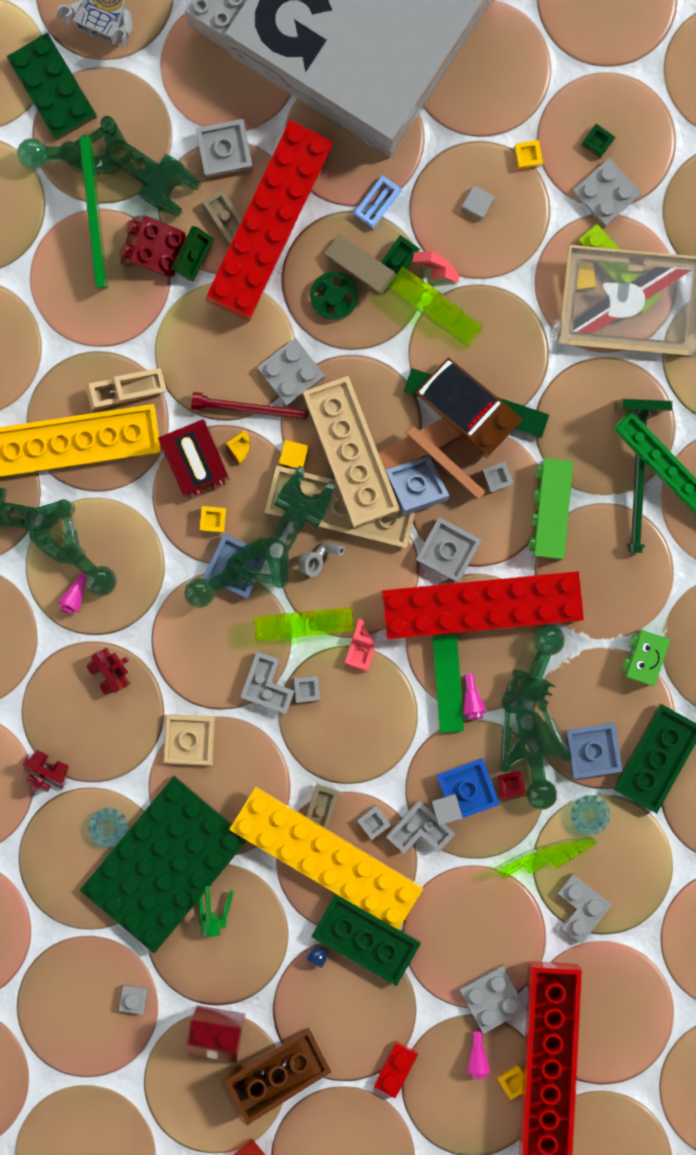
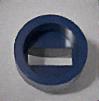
(317, 956)

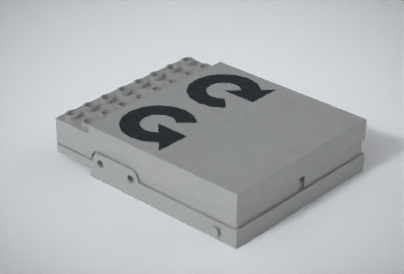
(348, 59)

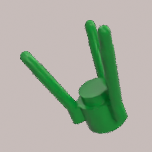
(210, 921)

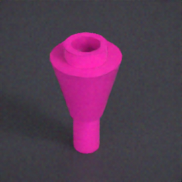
(72, 599)
(473, 704)
(478, 1063)

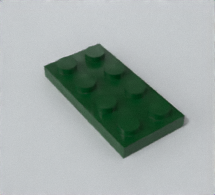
(51, 86)
(657, 758)
(366, 939)

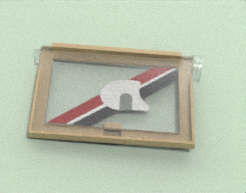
(628, 301)

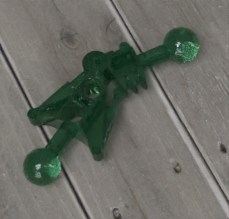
(541, 792)

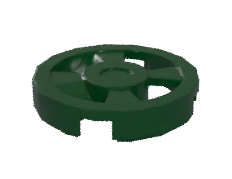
(333, 296)

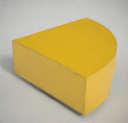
(239, 446)

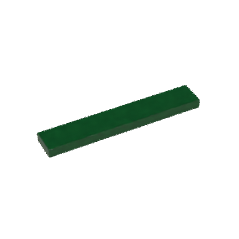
(532, 421)

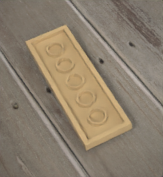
(351, 452)
(390, 529)

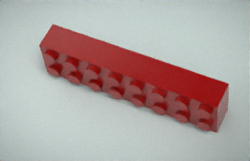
(269, 221)
(482, 605)
(550, 1058)

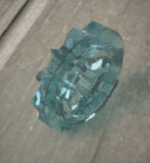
(596, 824)
(97, 831)

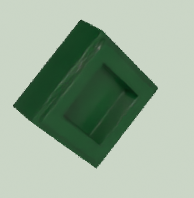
(598, 141)

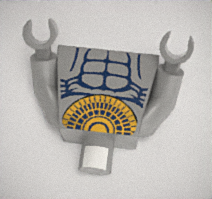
(100, 18)

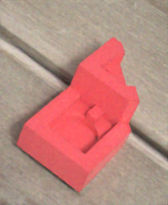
(440, 267)
(361, 649)

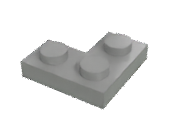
(260, 686)
(416, 823)
(588, 906)

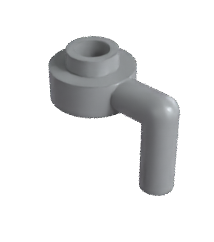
(312, 562)

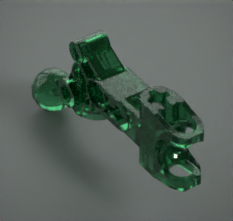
(157, 178)
(298, 510)
(99, 579)

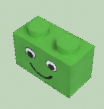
(645, 657)

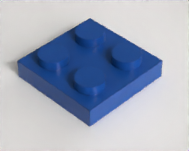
(471, 786)

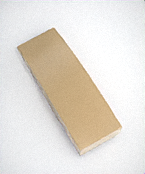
(125, 389)

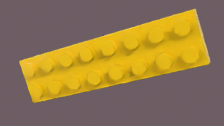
(79, 440)
(326, 858)

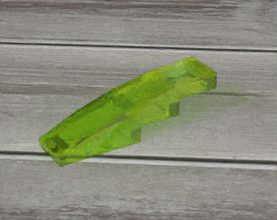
(435, 306)
(556, 853)

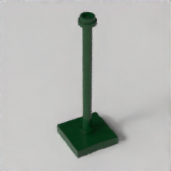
(642, 410)

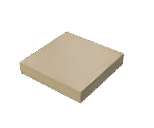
(189, 739)

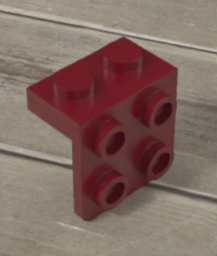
(151, 245)

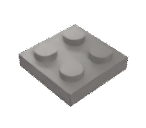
(224, 148)
(606, 192)
(291, 372)
(448, 550)
(492, 999)

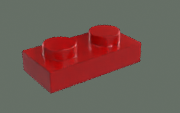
(395, 1069)

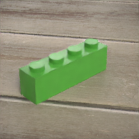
(552, 509)

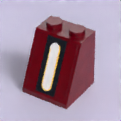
(194, 459)
(215, 1034)

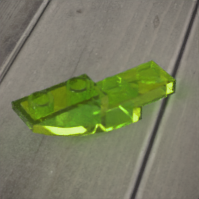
(303, 624)

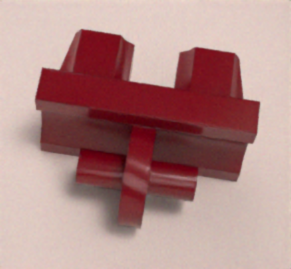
(111, 668)
(36, 767)

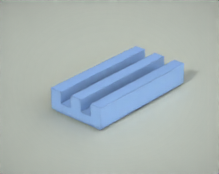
(365, 218)

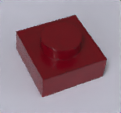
(511, 785)

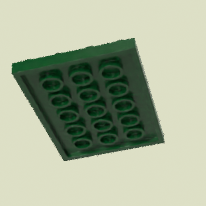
(163, 864)

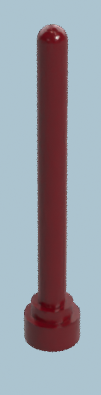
(202, 402)

